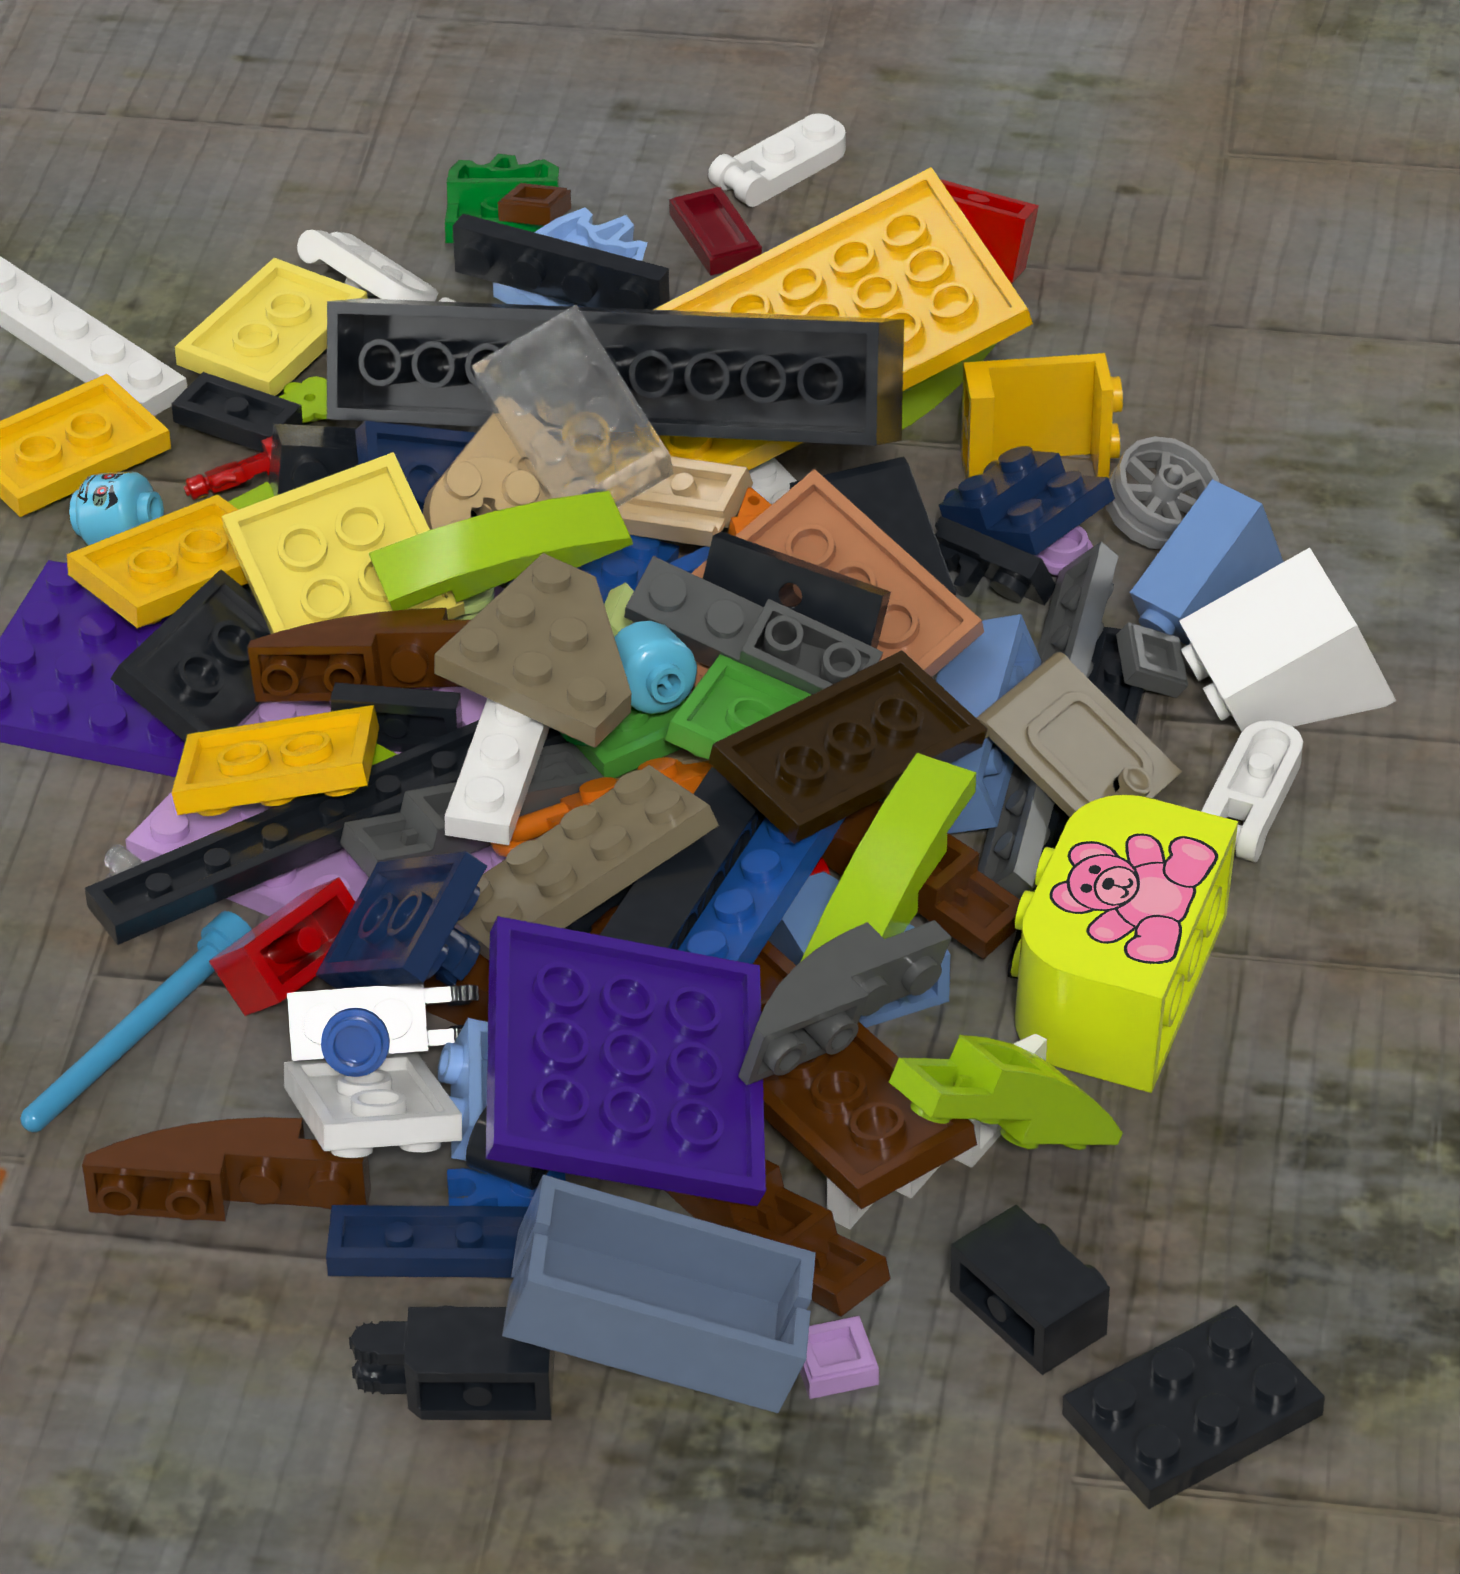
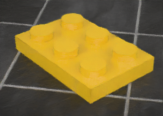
(71, 437)
(159, 563)
(276, 761)

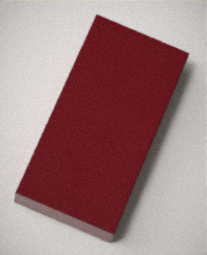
(714, 230)

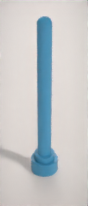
(215, 937)

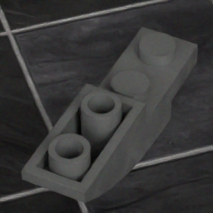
(760, 637)
(829, 990)

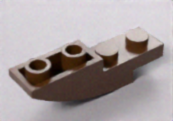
(355, 649)
(954, 895)
(205, 1165)

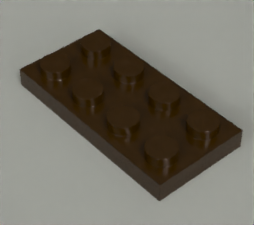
(845, 745)

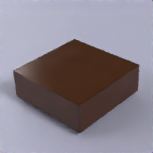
(534, 204)

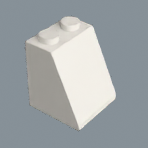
(1284, 650)

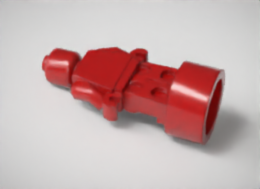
(229, 474)

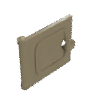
(1074, 738)

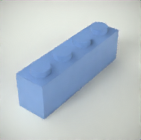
(976, 681)

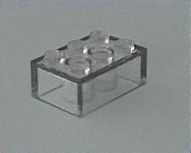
(572, 413)

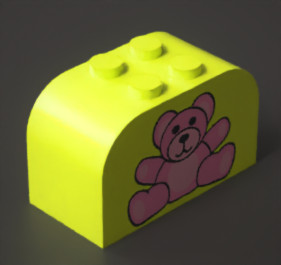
(1121, 934)

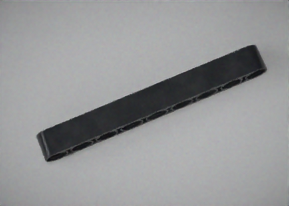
(659, 913)

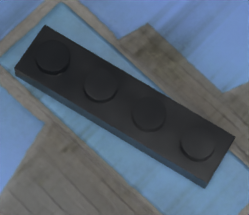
(556, 267)

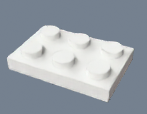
(388, 1107)

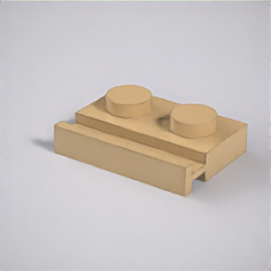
(689, 503)

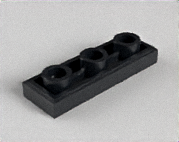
(826, 595)

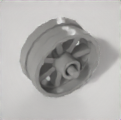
(1160, 495)

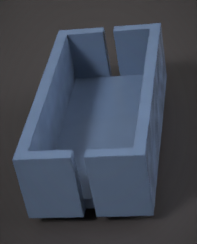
(660, 1294)

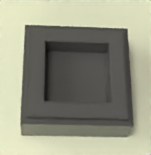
(1152, 660)

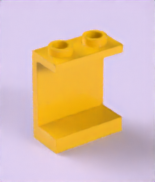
(1040, 404)

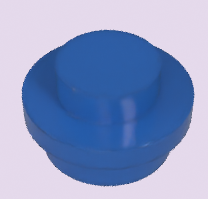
(355, 1042)

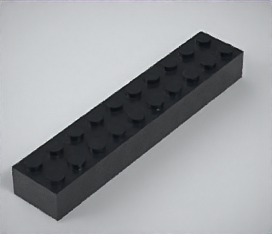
(685, 368)

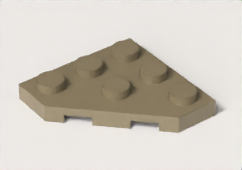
(545, 653)

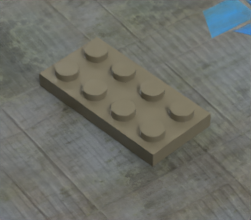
(590, 855)

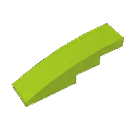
(498, 547)
(897, 852)

